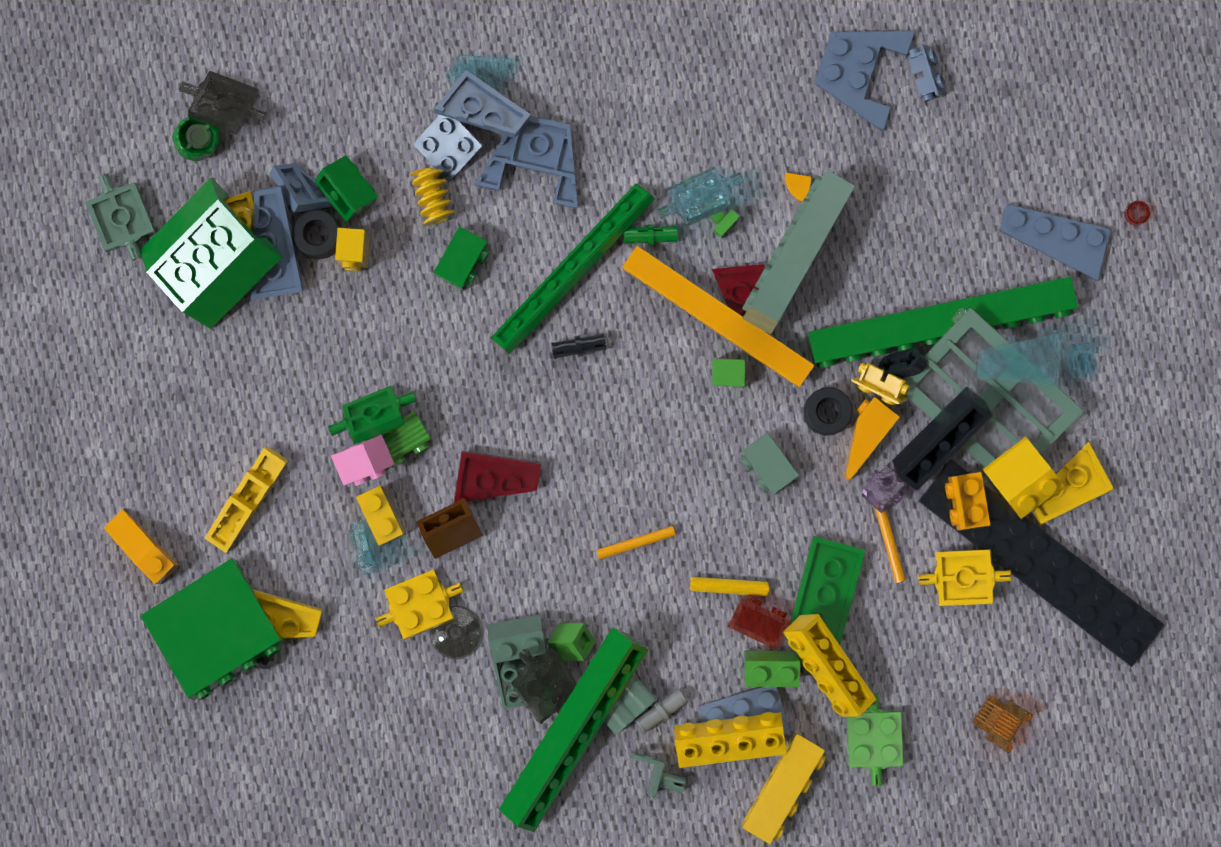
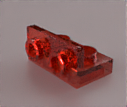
(758, 622)

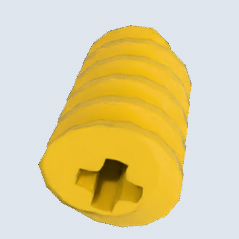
(432, 195)

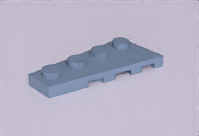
(1065, 240)

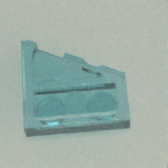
(490, 70)
(365, 557)

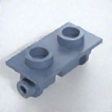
(925, 62)

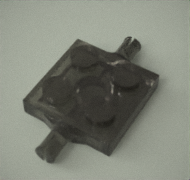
(223, 102)
(544, 684)

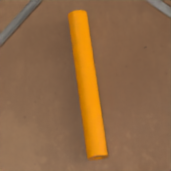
(636, 542)
(890, 545)

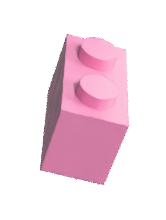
(363, 460)

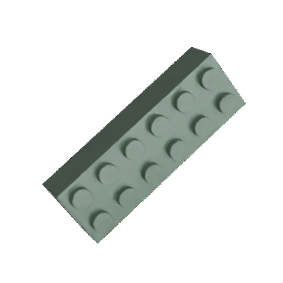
(801, 246)

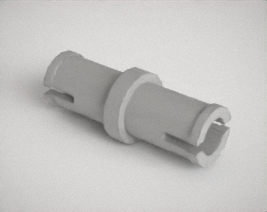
(661, 711)

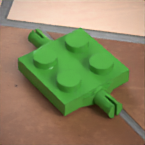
(875, 740)

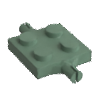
(120, 217)

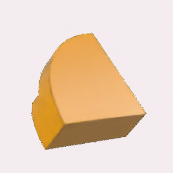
(798, 185)

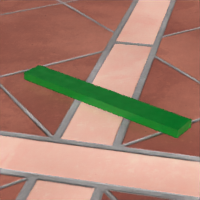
(572, 268)

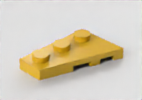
(1082, 481)
(290, 617)

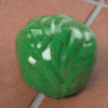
(195, 139)

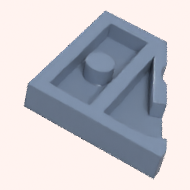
(299, 188)

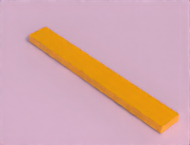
(717, 316)

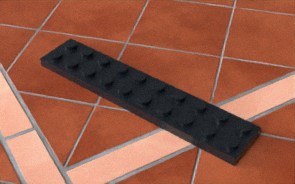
(1052, 572)

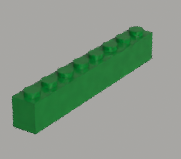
(573, 729)

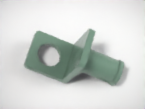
(659, 777)

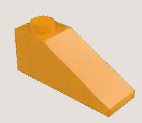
(868, 431)
(141, 547)

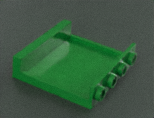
(212, 630)

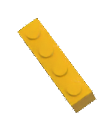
(782, 789)

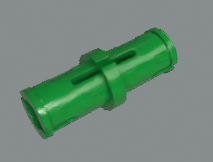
(651, 234)

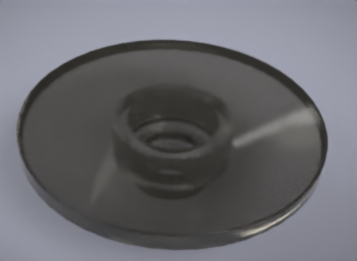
(466, 643)

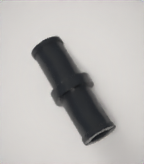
(578, 346)

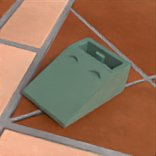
(506, 643)

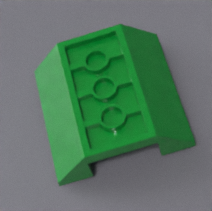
(207, 256)

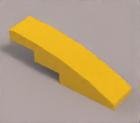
(246, 499)

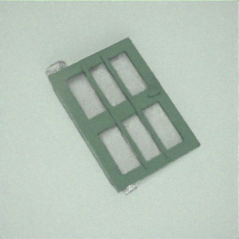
(1015, 407)

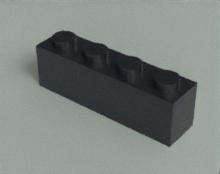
(941, 438)

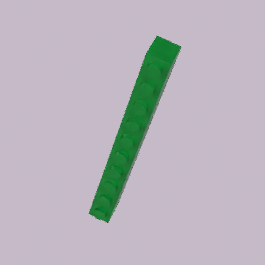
(932, 322)

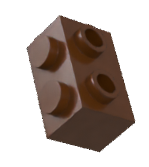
(451, 529)

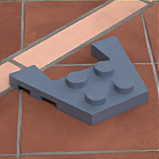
(849, 66)
(538, 147)

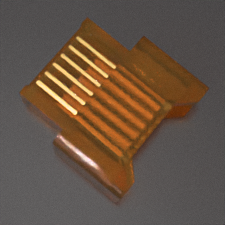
(1000, 721)

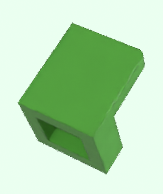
(728, 372)
(572, 641)

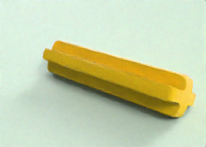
(729, 586)

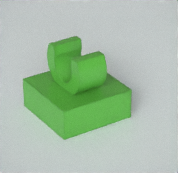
(724, 222)

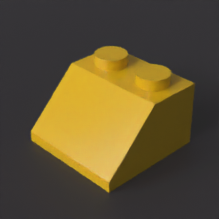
(1023, 477)

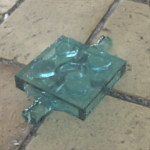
(700, 196)

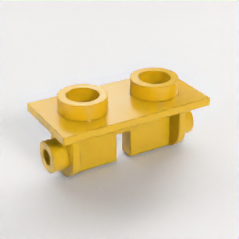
(890, 389)

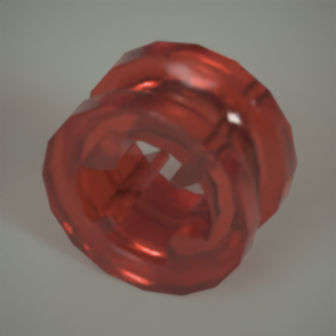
(1130, 218)

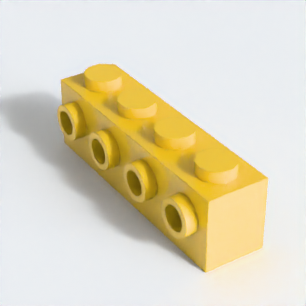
(829, 666)
(730, 739)

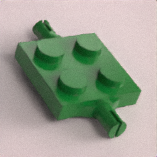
(372, 414)

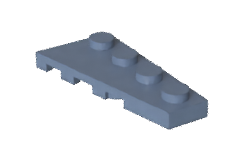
(273, 222)

